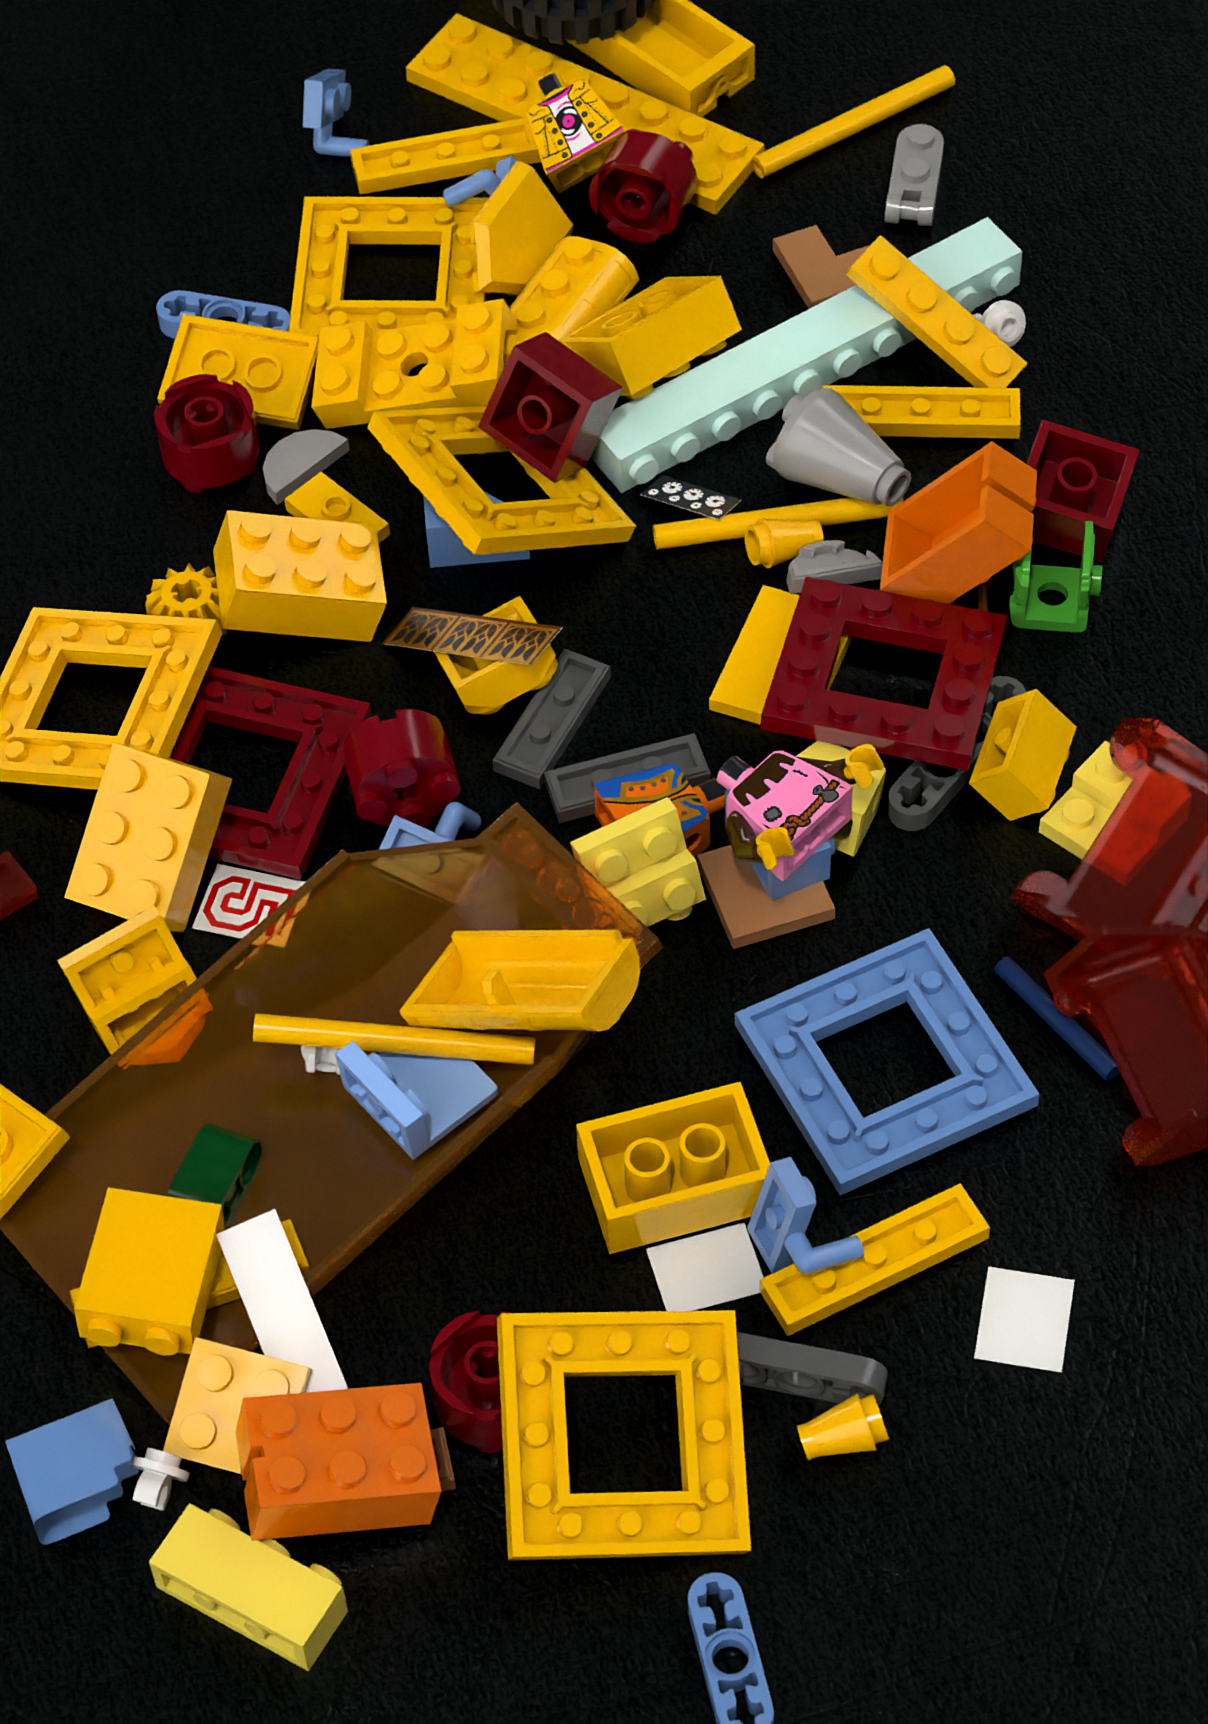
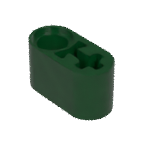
(218, 1168)

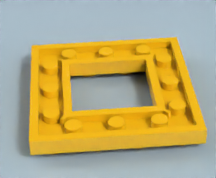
(336, 222)
(424, 449)
(168, 646)
(542, 1514)

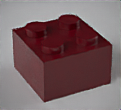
(550, 406)
(1076, 483)

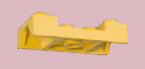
(370, 370)

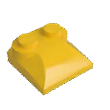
(489, 684)

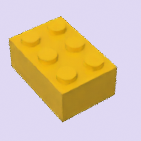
(657, 332)
(299, 576)
(148, 836)
(673, 1166)

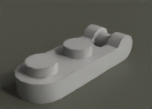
(915, 175)

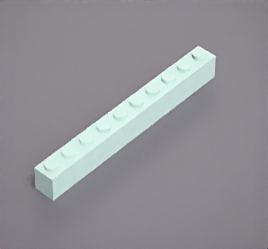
(791, 360)

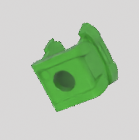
(1075, 583)

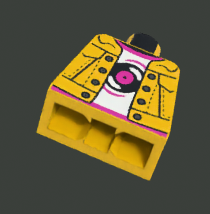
(571, 130)

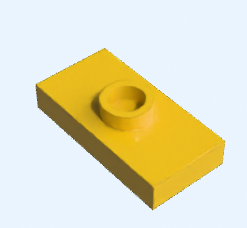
(326, 500)

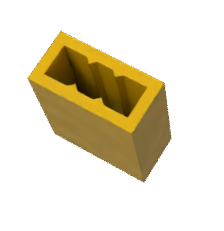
(149, 1272)

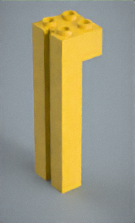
(678, 56)

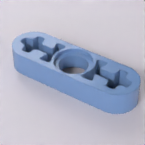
(215, 307)
(736, 1616)

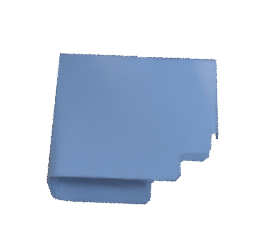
(73, 1469)

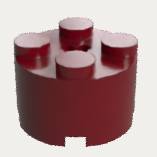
(644, 185)
(207, 432)
(401, 768)
(468, 1380)

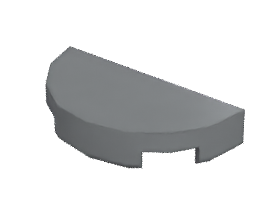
(299, 459)
(834, 563)

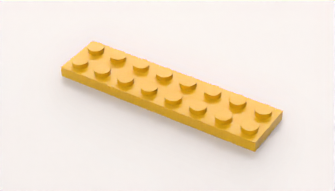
(500, 81)

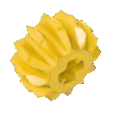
(185, 595)

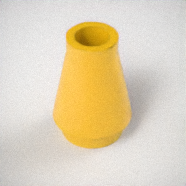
(779, 540)
(844, 1429)

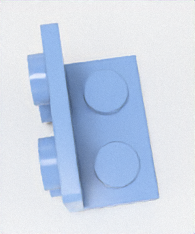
(414, 1094)

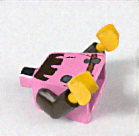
(791, 804)

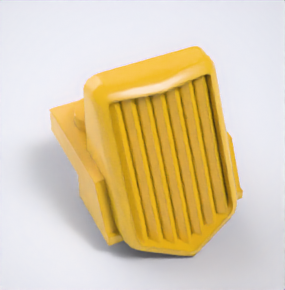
(127, 976)

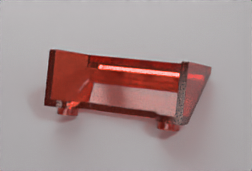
(1150, 852)
(1153, 1012)

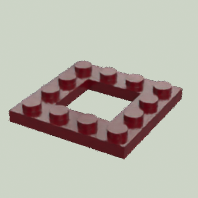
(319, 724)
(937, 735)

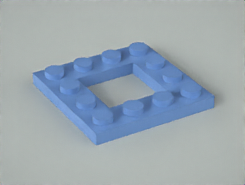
(856, 1149)

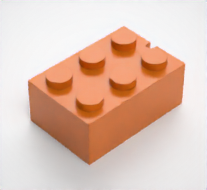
(960, 527)
(337, 1461)

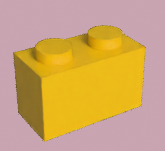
(1023, 755)

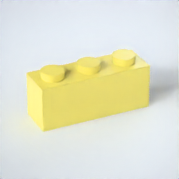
(250, 1585)

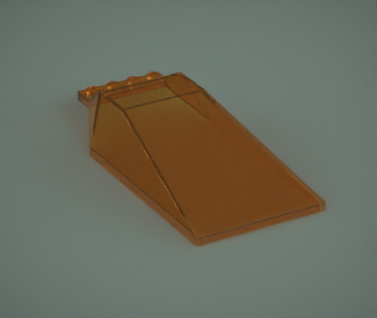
(333, 950)

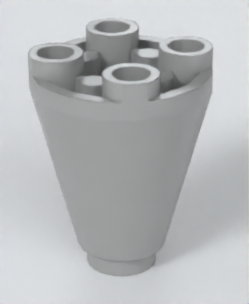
(836, 450)

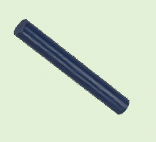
(1063, 1025)

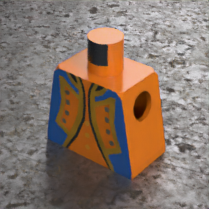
(637, 790)

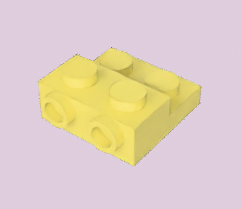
(1087, 804)
(645, 863)

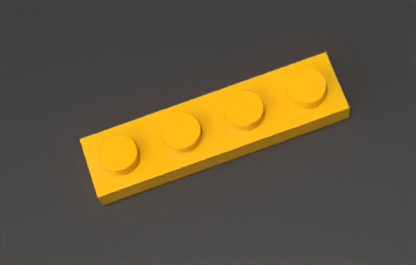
(442, 155)
(935, 317)
(936, 410)
(890, 1255)

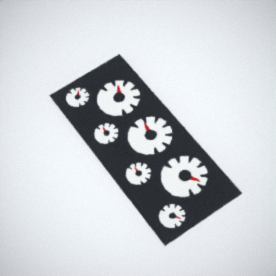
(690, 497)

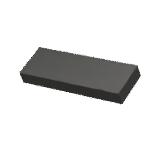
(551, 719)
(573, 785)

